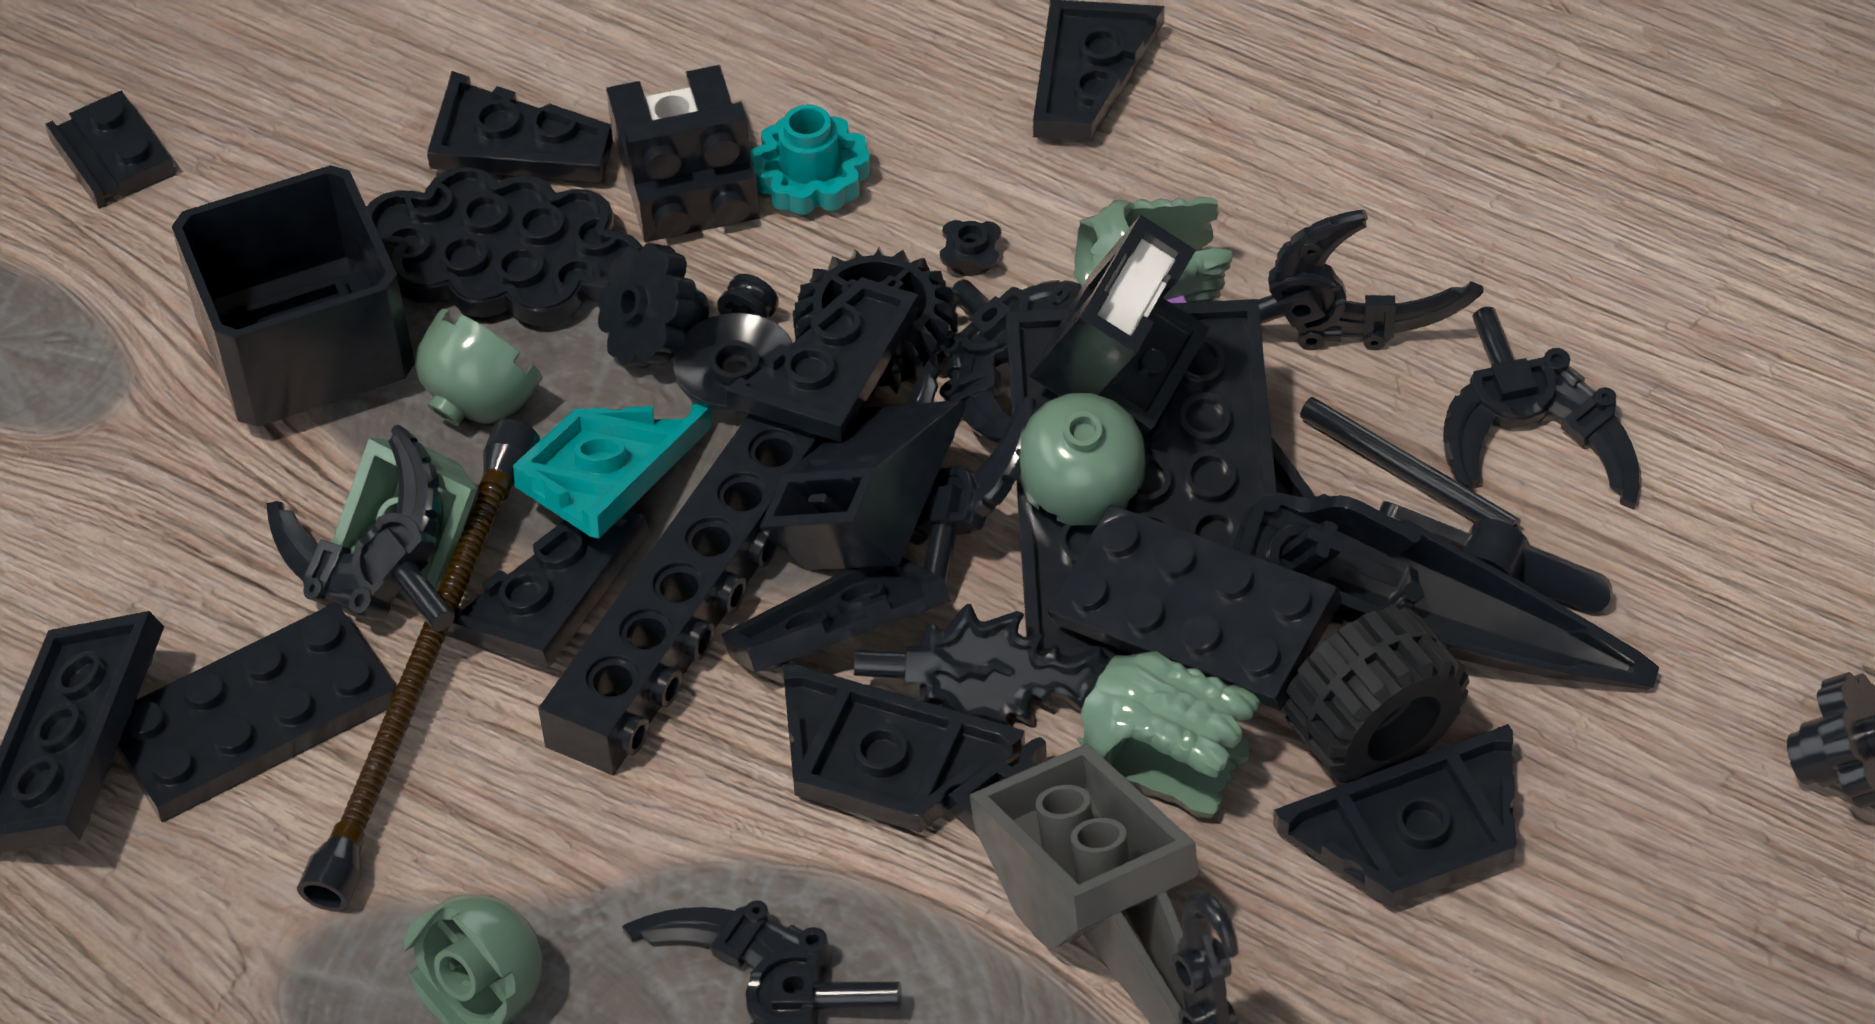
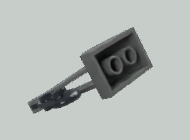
(1085, 852)

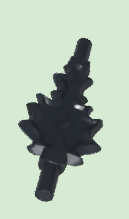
(987, 668)

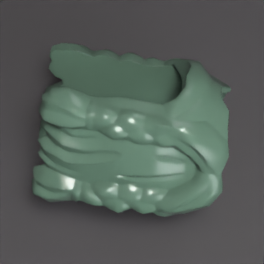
(1181, 218)
(1169, 729)

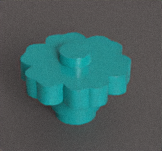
(810, 161)

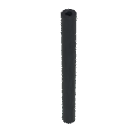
(1403, 463)

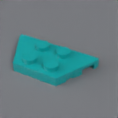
(605, 461)

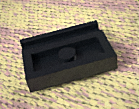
(110, 149)

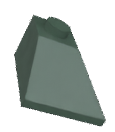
(376, 494)

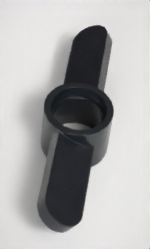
(1511, 553)

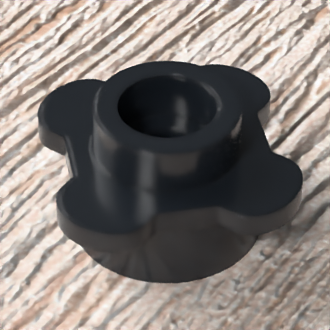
(970, 246)

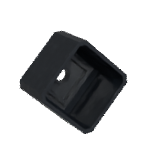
(294, 295)

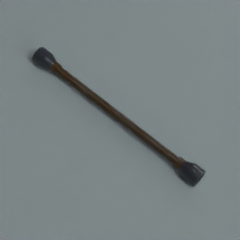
(335, 865)

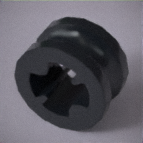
(748, 295)

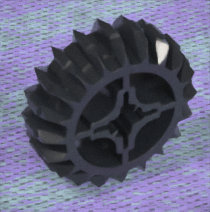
(923, 339)

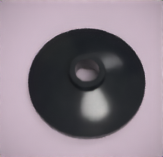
(723, 351)

